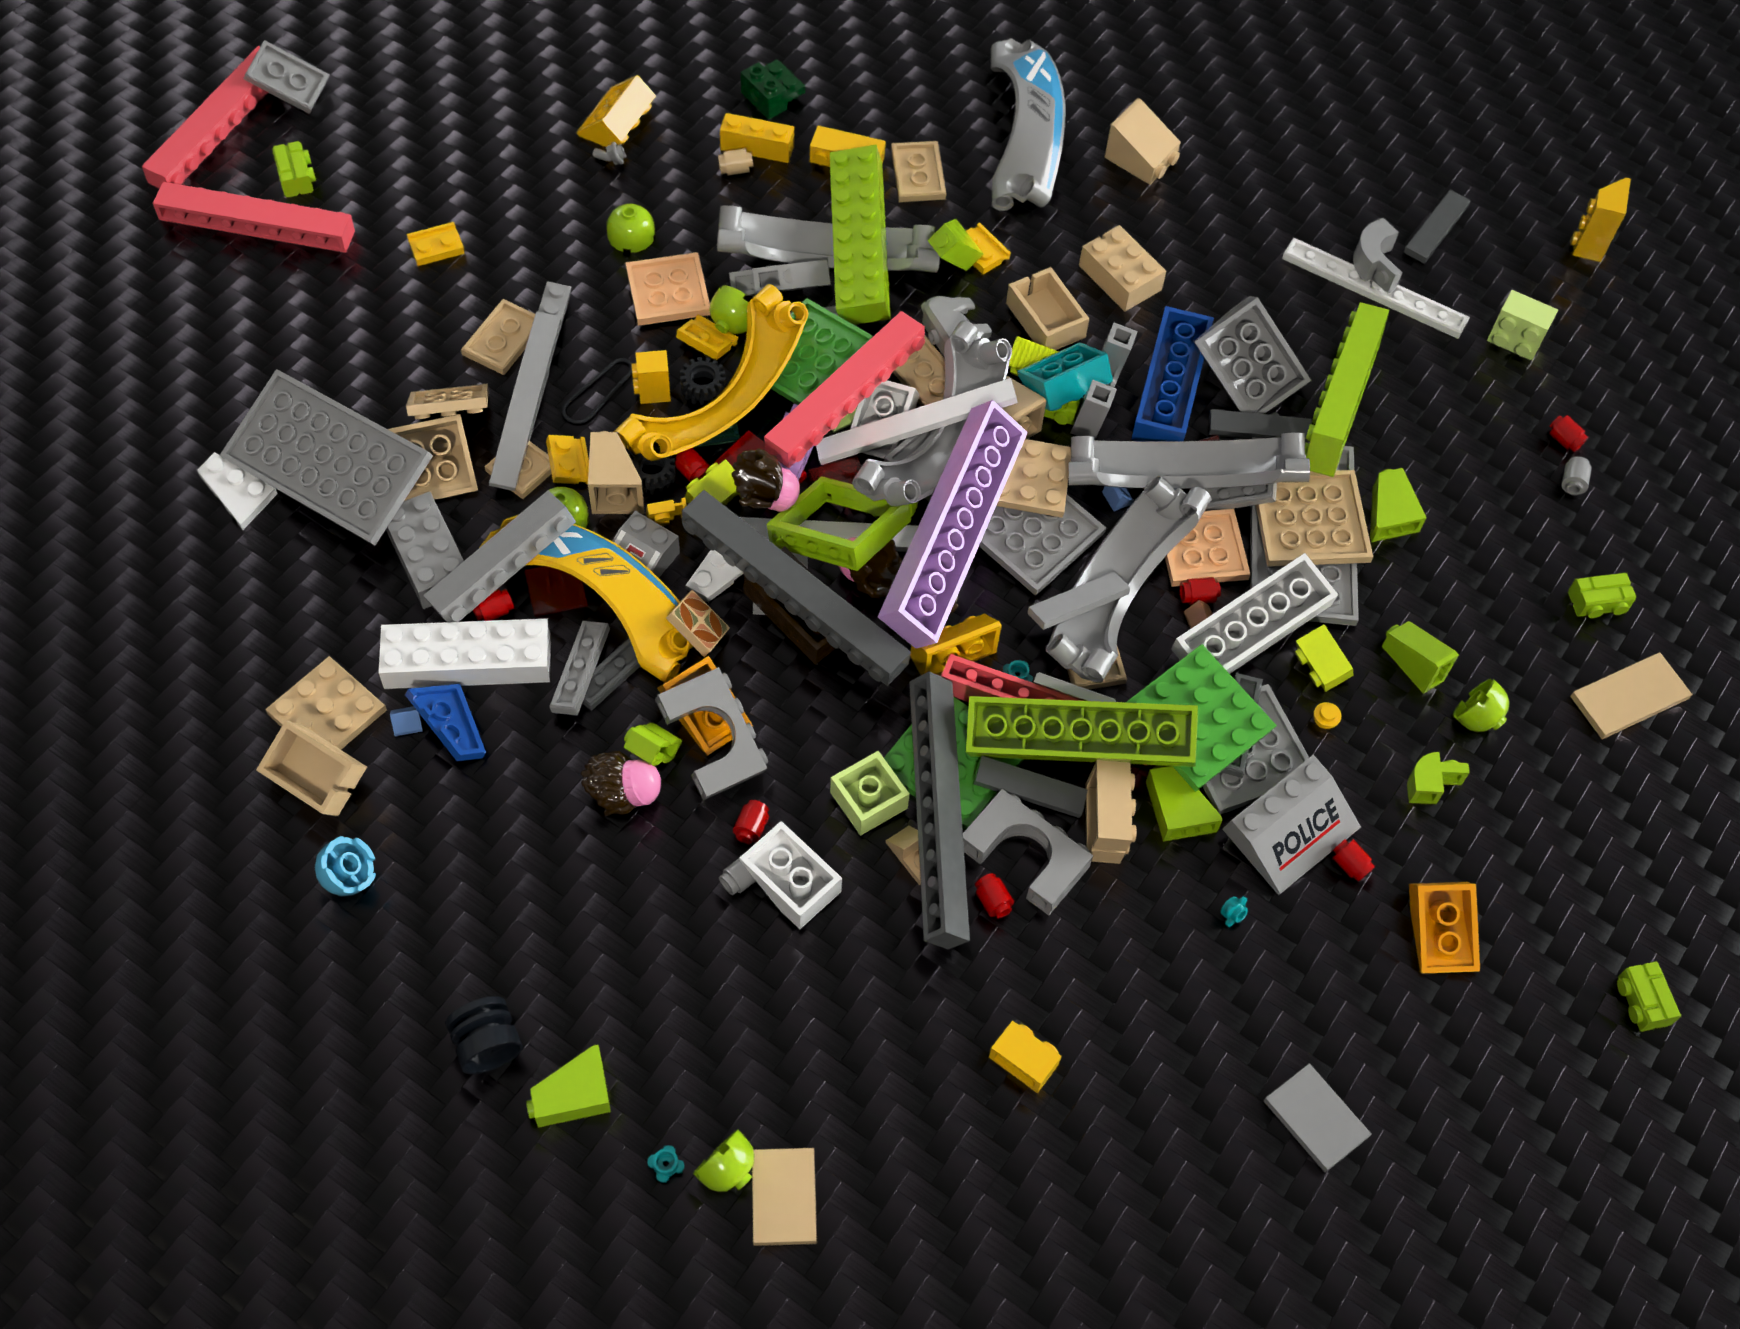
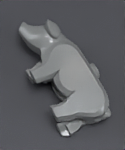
(943, 315)

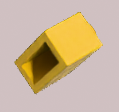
(651, 377)
(1025, 1056)

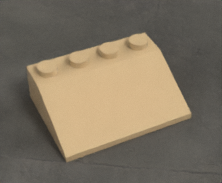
(451, 467)

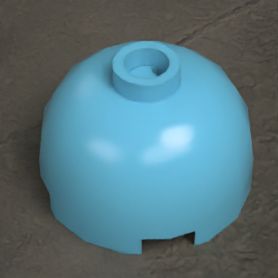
(345, 866)

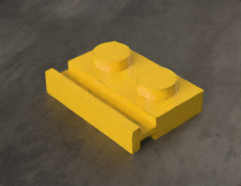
(435, 244)
(992, 249)
(706, 338)
(568, 459)
(664, 511)

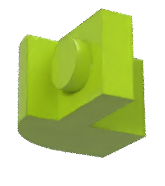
(1430, 775)

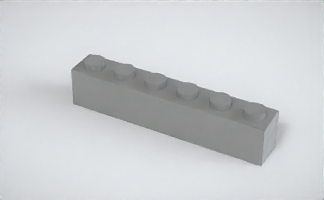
(500, 558)

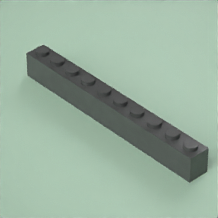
(795, 588)
(939, 812)

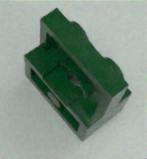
(770, 87)

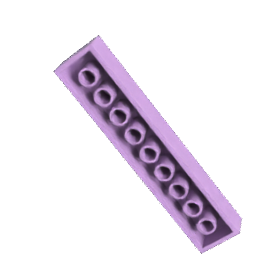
(953, 525)

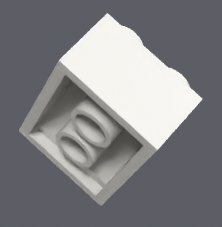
(886, 400)
(792, 874)

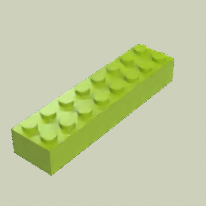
(859, 235)
(1344, 388)
(1082, 731)

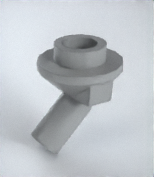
(614, 153)

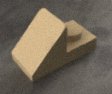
(906, 848)

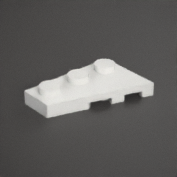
(237, 489)
(712, 576)

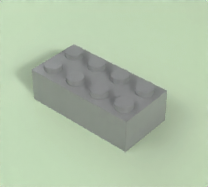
(423, 544)

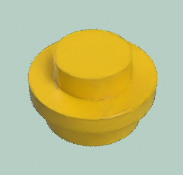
(1327, 715)

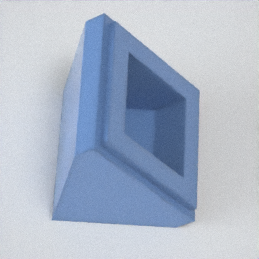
(1117, 497)
(406, 721)

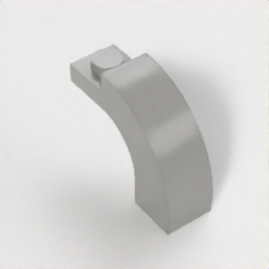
(1370, 257)

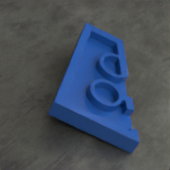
(449, 718)

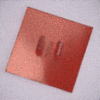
(554, 590)

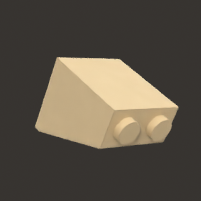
(1142, 143)
(1029, 409)
(612, 477)

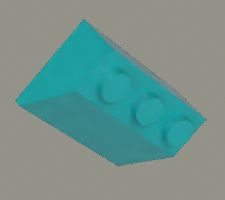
(1067, 374)

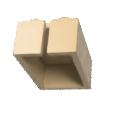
(1122, 268)
(1049, 312)
(311, 768)
(1110, 811)

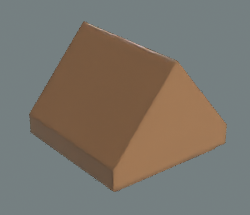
(1197, 613)

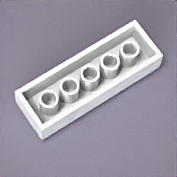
(1261, 615)
(465, 653)

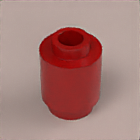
(1568, 433)
(691, 464)
(1201, 589)
(494, 606)
(751, 822)
(1353, 859)
(994, 895)

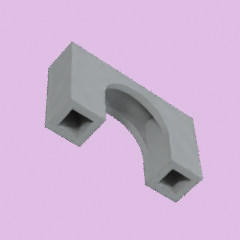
(1099, 395)
(713, 694)
(1009, 817)

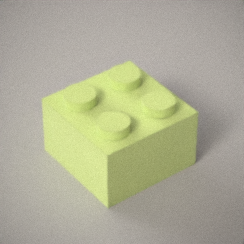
(1522, 325)
(869, 792)

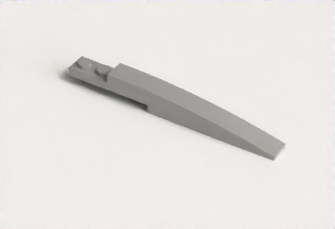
(529, 386)

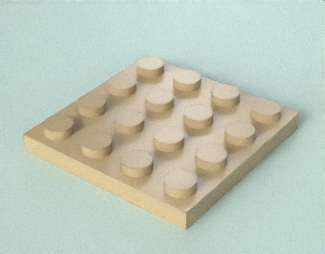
(1316, 519)

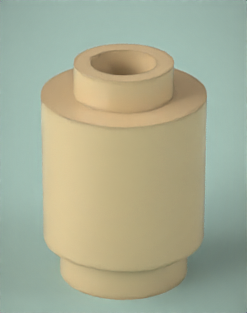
(735, 162)

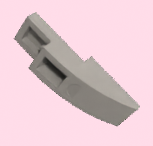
(783, 277)

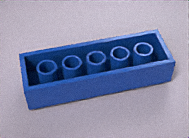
(1171, 378)

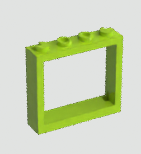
(785, 528)

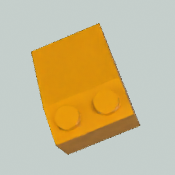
(705, 727)
(1445, 926)

